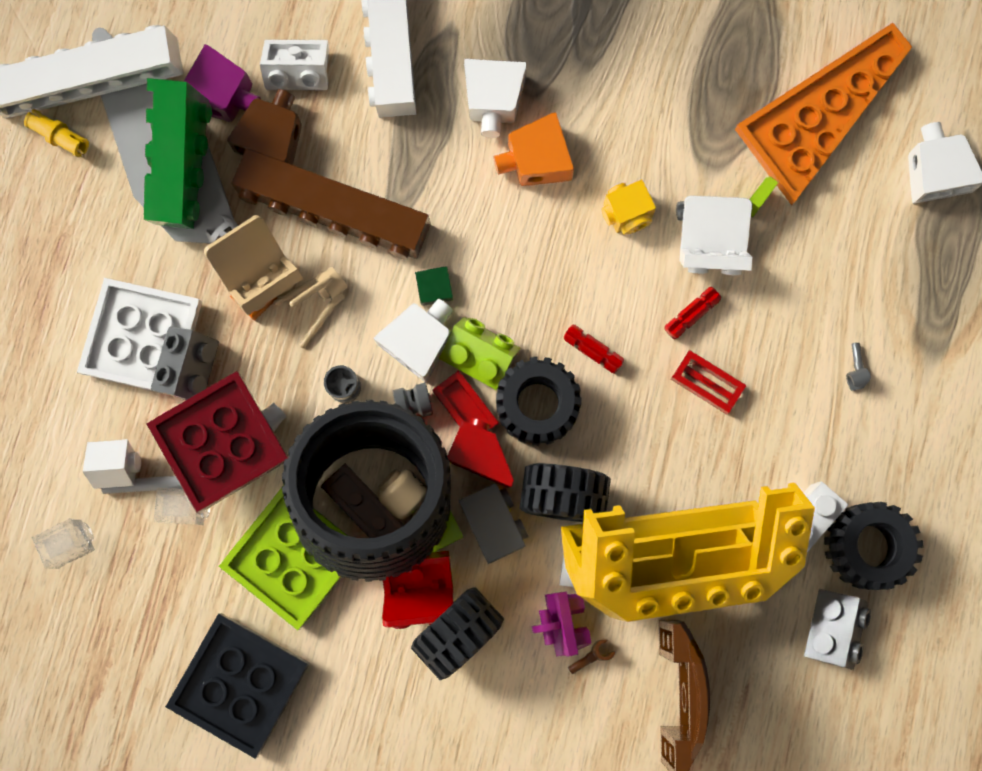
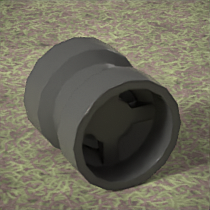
(338, 380)
(414, 399)

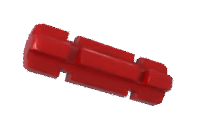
(692, 313)
(593, 348)

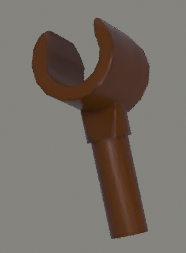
(591, 657)

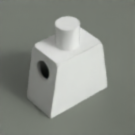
(494, 92)
(942, 166)
(417, 338)

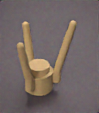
(327, 286)

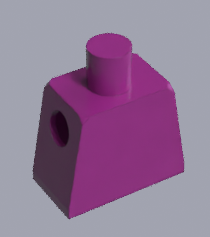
(221, 83)

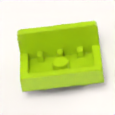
(479, 351)

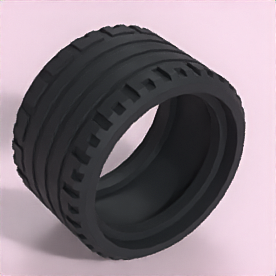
(349, 430)

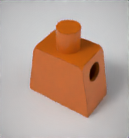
(537, 153)

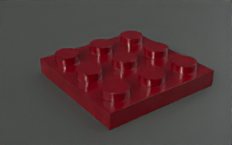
(217, 442)

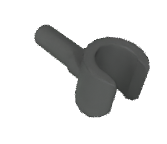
(861, 376)

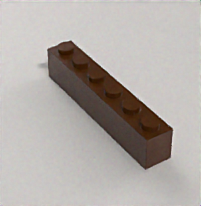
(331, 204)

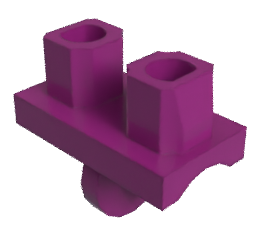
(558, 624)

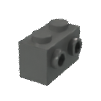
(492, 522)

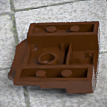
(683, 742)

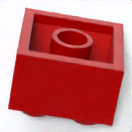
(480, 452)

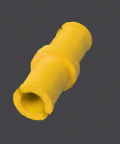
(56, 133)

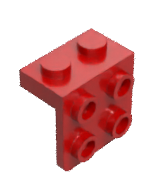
(419, 594)

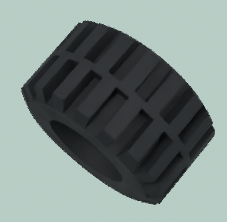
(543, 373)
(563, 491)
(900, 541)
(457, 634)

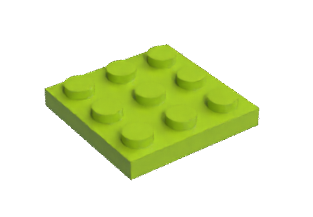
(278, 567)

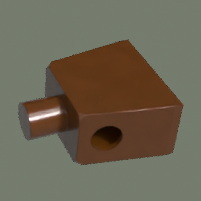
(268, 128)

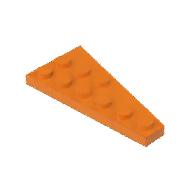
(809, 121)

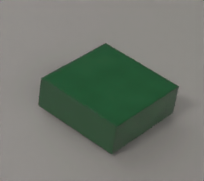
(433, 285)

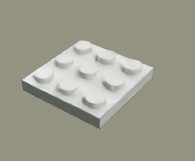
(131, 331)

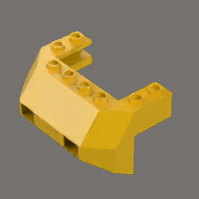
(689, 556)

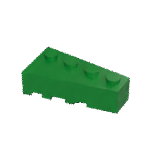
(175, 153)

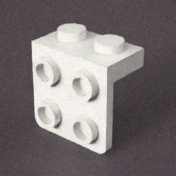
(716, 234)

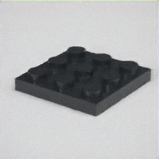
(237, 685)

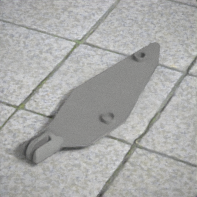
(128, 123)

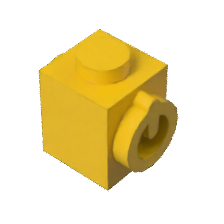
(628, 207)

